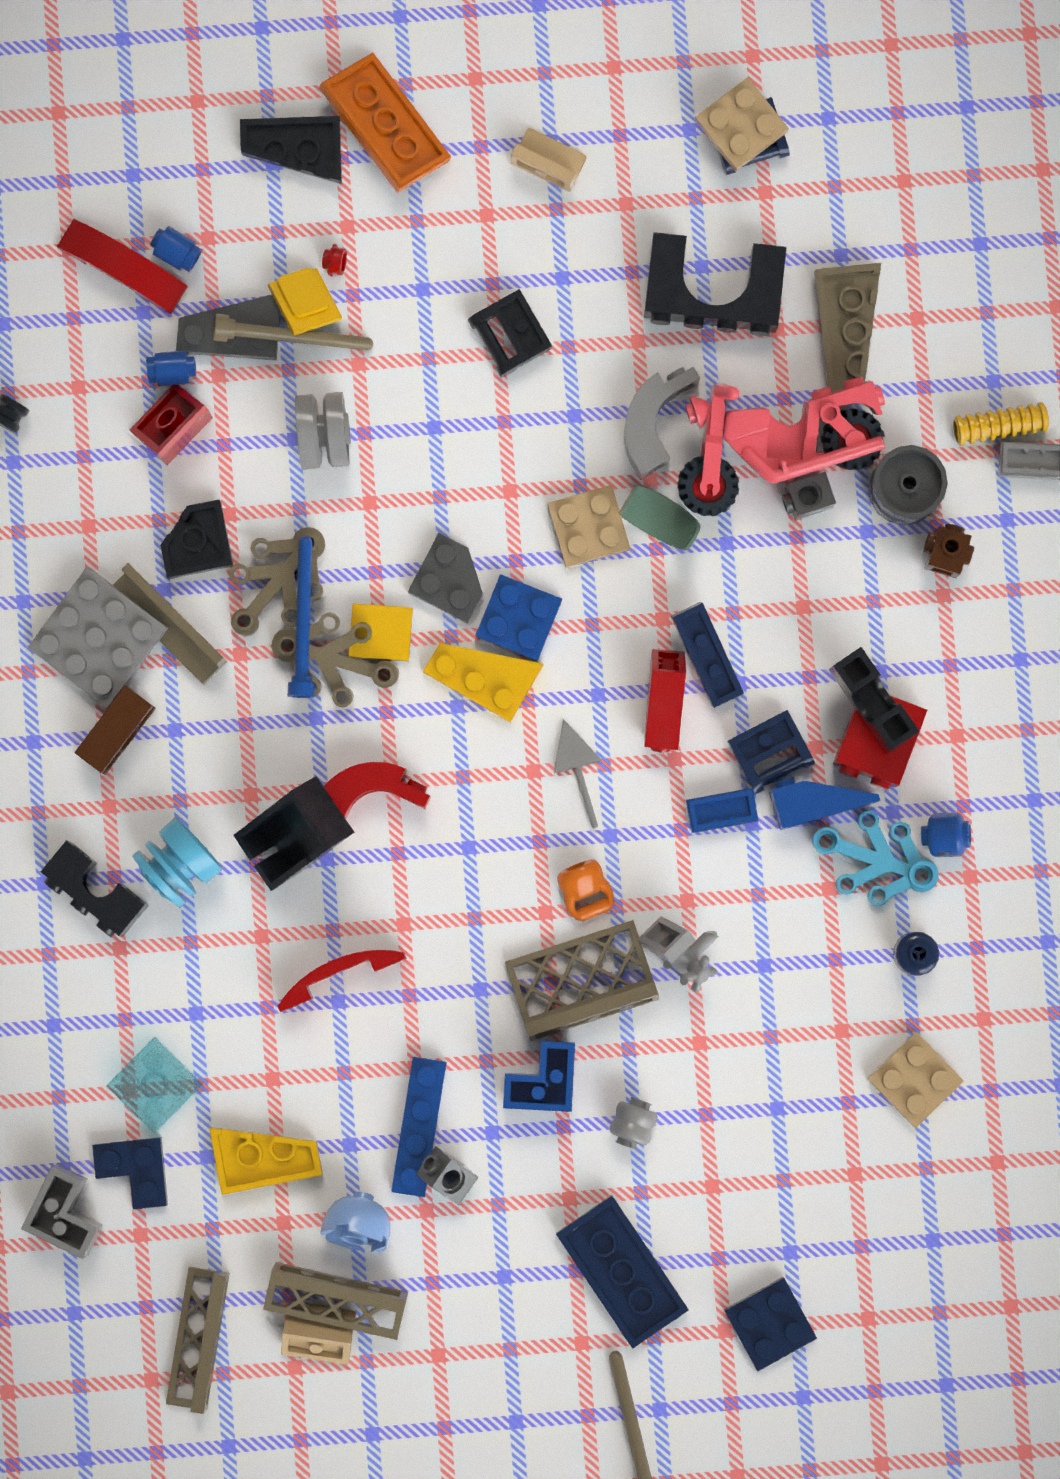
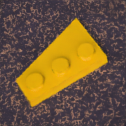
(484, 677)
(261, 1160)

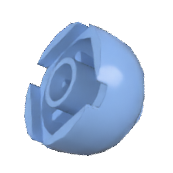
(357, 1222)

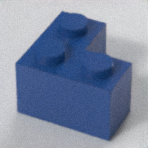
(551, 1087)

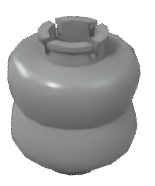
(633, 1123)

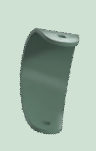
(660, 517)

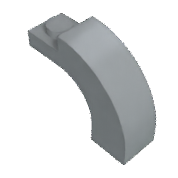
(640, 435)

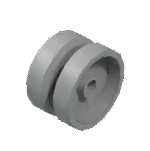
(324, 430)

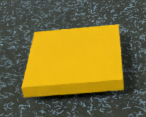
(304, 300)
(390, 632)

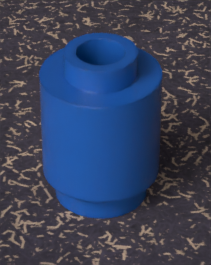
(175, 249)
(171, 368)

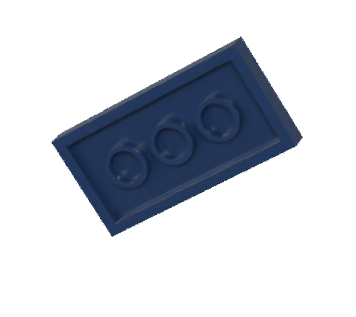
(622, 1271)

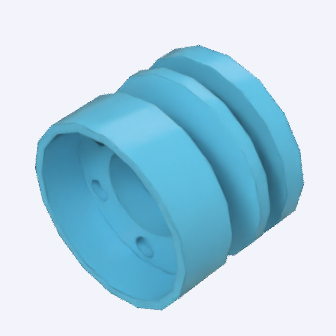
(177, 862)

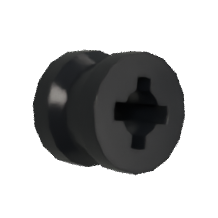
(11, 413)

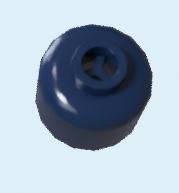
(906, 946)

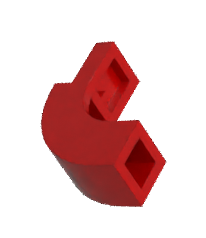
(372, 777)

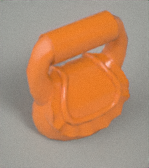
(582, 881)

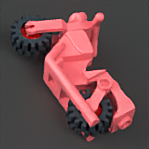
(775, 449)

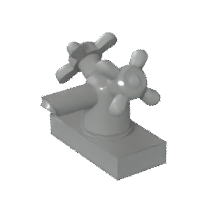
(673, 945)

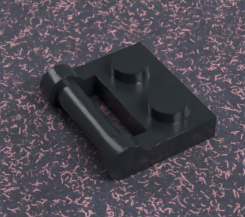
(520, 328)

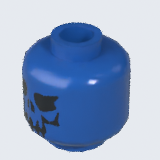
(946, 835)

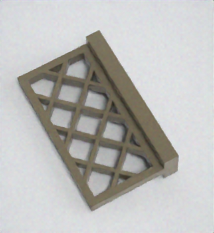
(592, 1008)

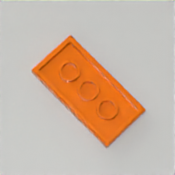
(385, 122)

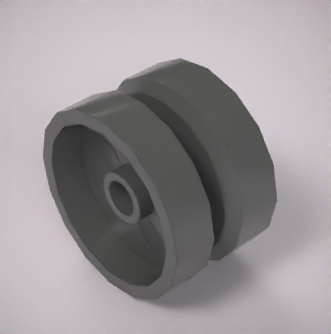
(916, 467)

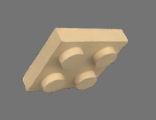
(741, 124)
(588, 526)
(915, 1079)

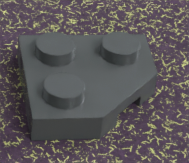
(448, 579)

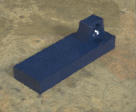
(707, 654)

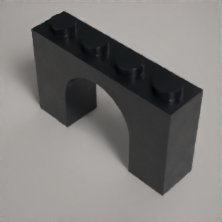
(671, 300)

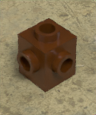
(941, 560)

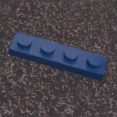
(418, 1124)

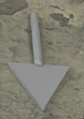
(572, 755)

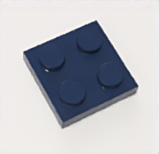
(770, 1324)

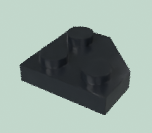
(197, 541)

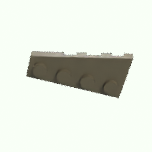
(846, 319)

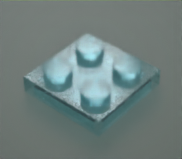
(154, 1085)

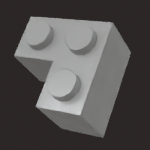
(53, 1214)

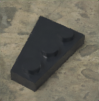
(296, 143)

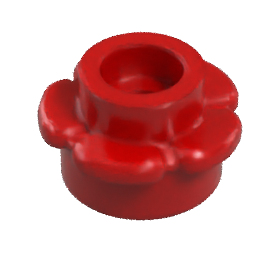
(334, 260)

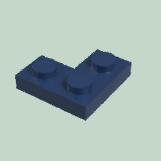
(142, 1161)

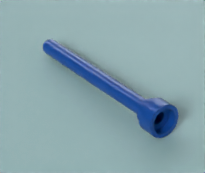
(301, 683)

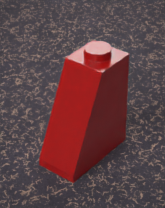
(665, 700)

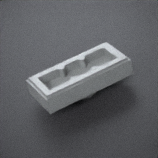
(1029, 460)

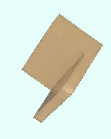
(548, 159)
(317, 1340)

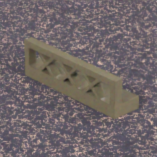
(180, 637)
(340, 1288)
(209, 1344)

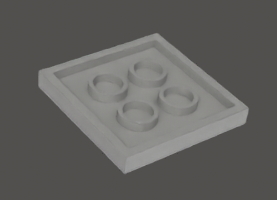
(98, 637)

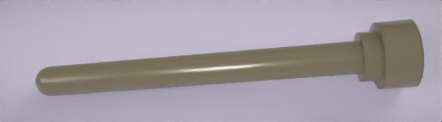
(228, 328)
(629, 1415)

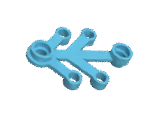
(880, 860)

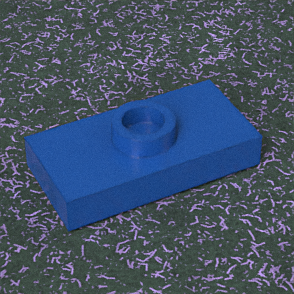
(722, 810)

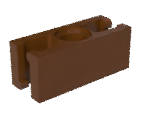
(115, 730)

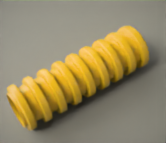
(1001, 423)

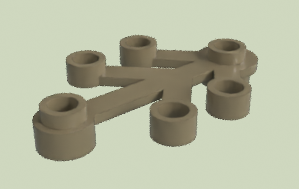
(280, 577)
(329, 657)

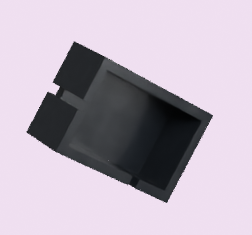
(302, 829)

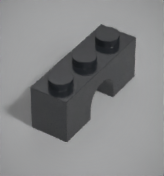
(867, 694)
(69, 873)

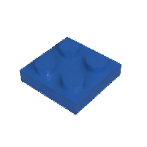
(518, 618)

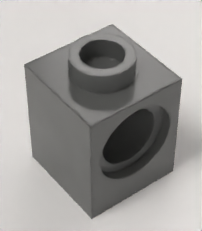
(819, 486)
(447, 1175)

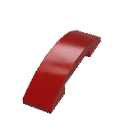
(122, 265)
(300, 991)

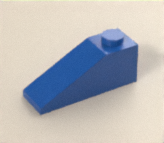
(812, 801)

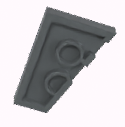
(196, 330)

